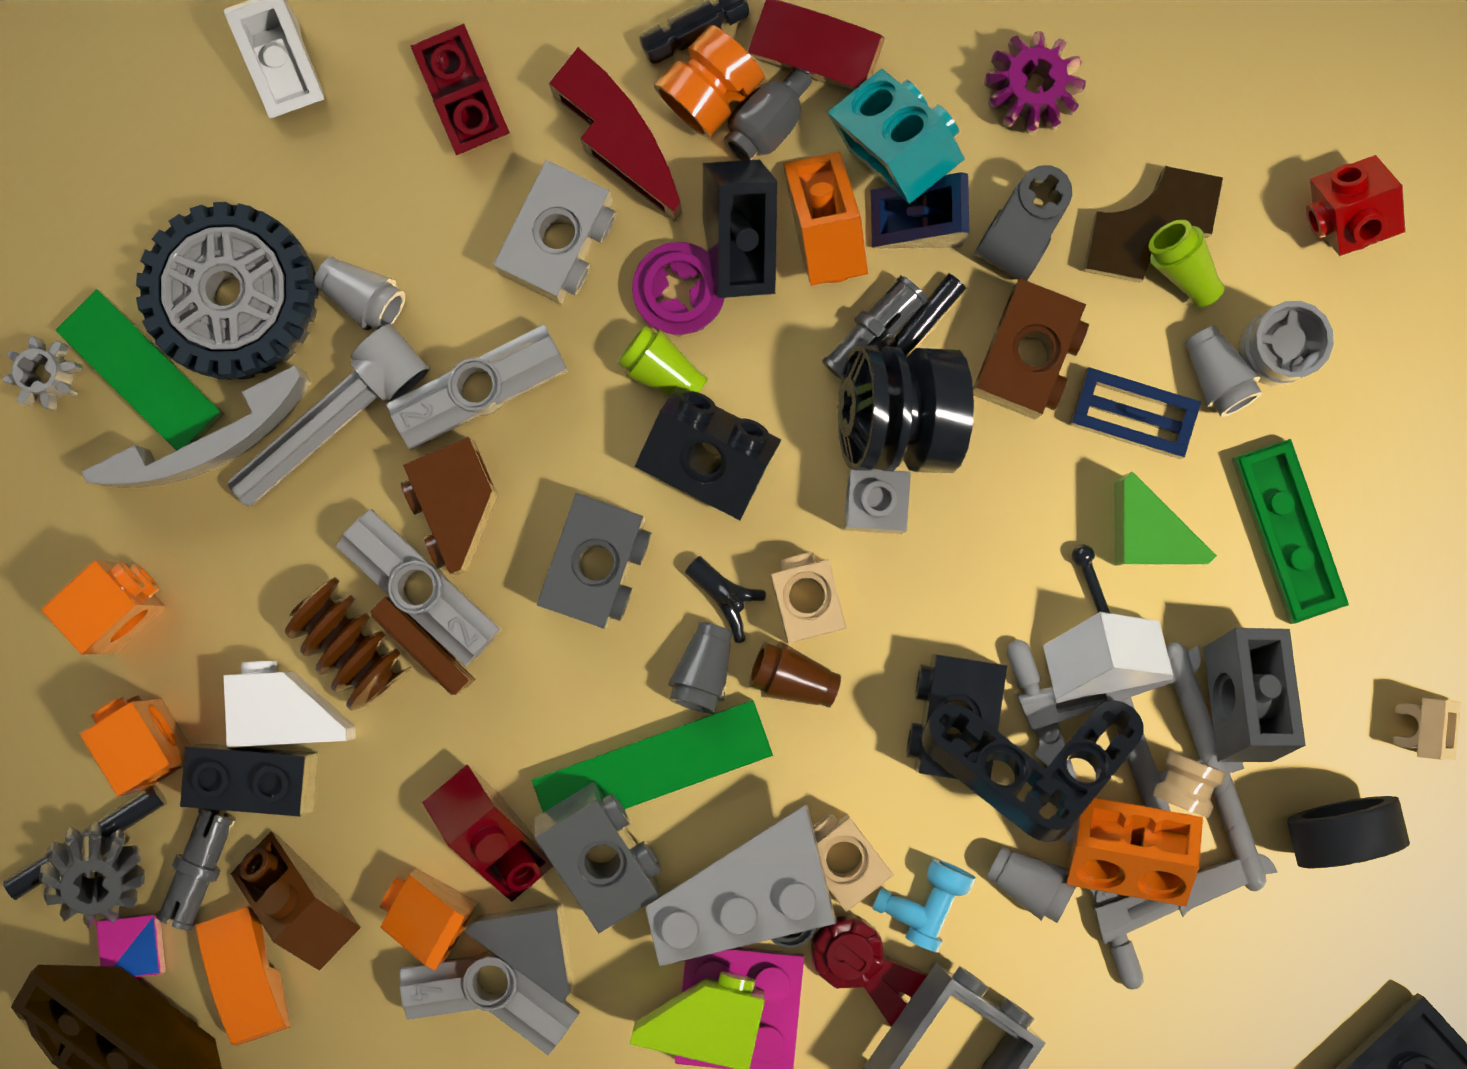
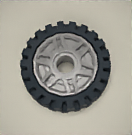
(183, 281)

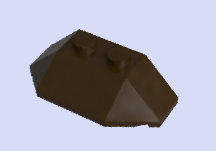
(108, 1022)

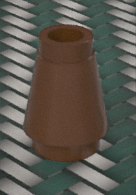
(792, 676)

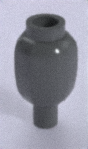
(766, 117)

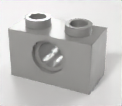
(555, 198)

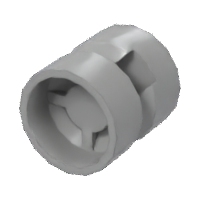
(1287, 342)

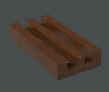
(422, 647)

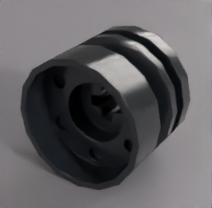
(905, 409)

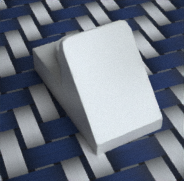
(275, 54)

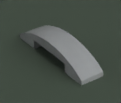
(270, 405)

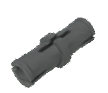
(880, 323)
(196, 868)

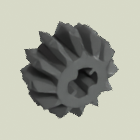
(96, 894)

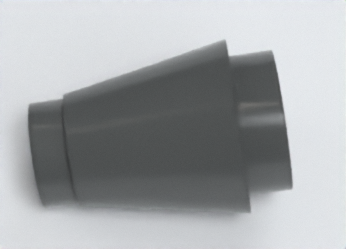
(703, 669)

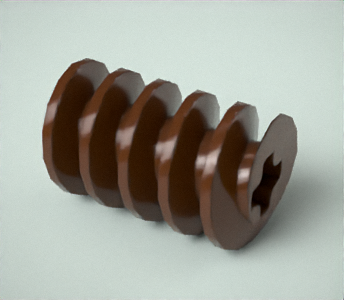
(344, 646)

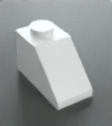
(278, 709)

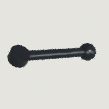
(1083, 557)

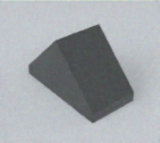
(530, 942)

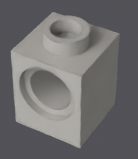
(877, 501)

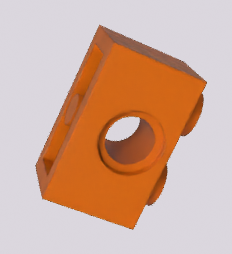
(104, 606)
(135, 743)

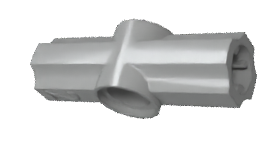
(442, 405)
(390, 562)

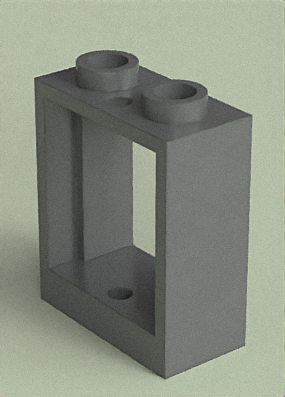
(1015, 1050)

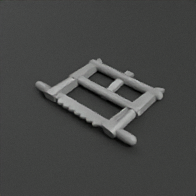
(1125, 914)

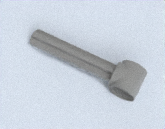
(383, 368)

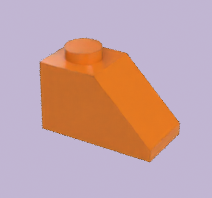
(826, 219)
(426, 916)

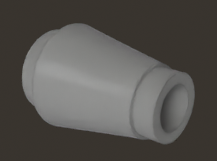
(362, 294)
(1222, 372)
(1032, 883)

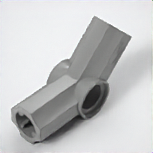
(456, 989)

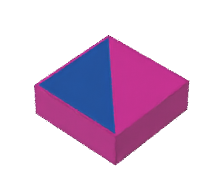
(132, 944)

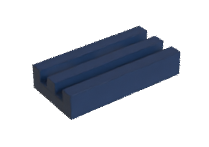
(1182, 428)

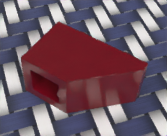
(487, 833)

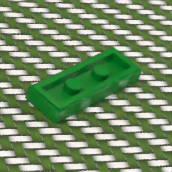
(139, 371)
(1290, 532)

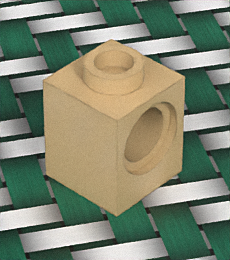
(827, 617)
(868, 874)

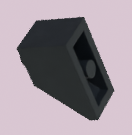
(740, 227)

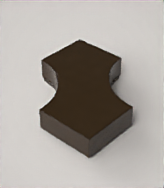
(1121, 239)

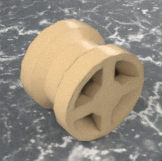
(1189, 784)

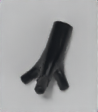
(724, 593)

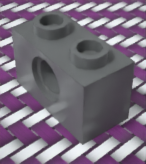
(590, 526)
(1254, 695)
(604, 889)

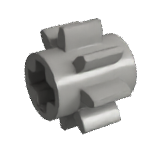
(25, 377)

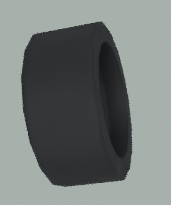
(1348, 832)

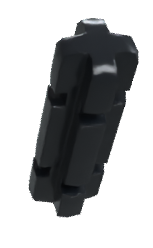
(689, 25)

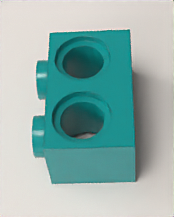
(898, 134)

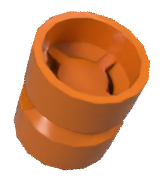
(709, 81)

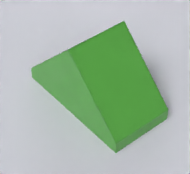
(1150, 531)

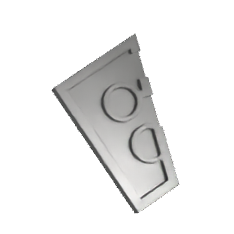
(747, 897)

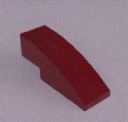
(616, 131)

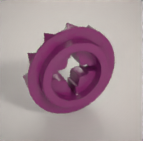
(651, 283)

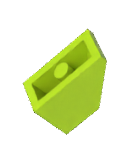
(707, 1022)

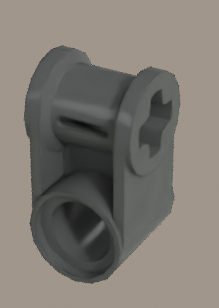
(1021, 229)

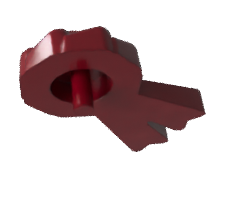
(852, 957)

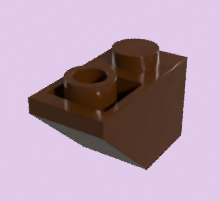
(456, 500)
(294, 902)

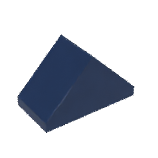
(931, 221)

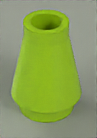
(1185, 260)
(659, 363)

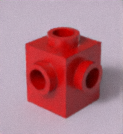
(1356, 205)

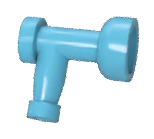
(927, 921)

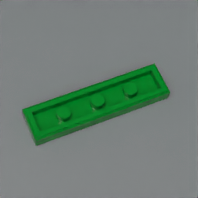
(665, 760)

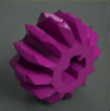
(1050, 98)

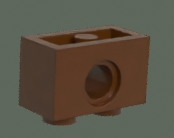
(1034, 314)

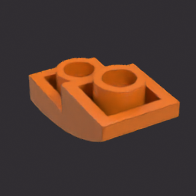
(239, 976)

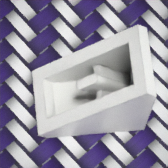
(1107, 656)

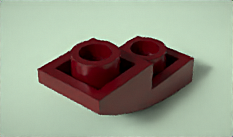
(815, 44)
(460, 89)

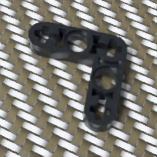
(1050, 783)

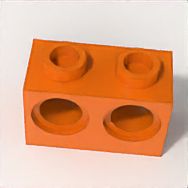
(1136, 851)

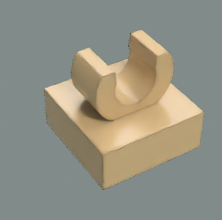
(1436, 730)

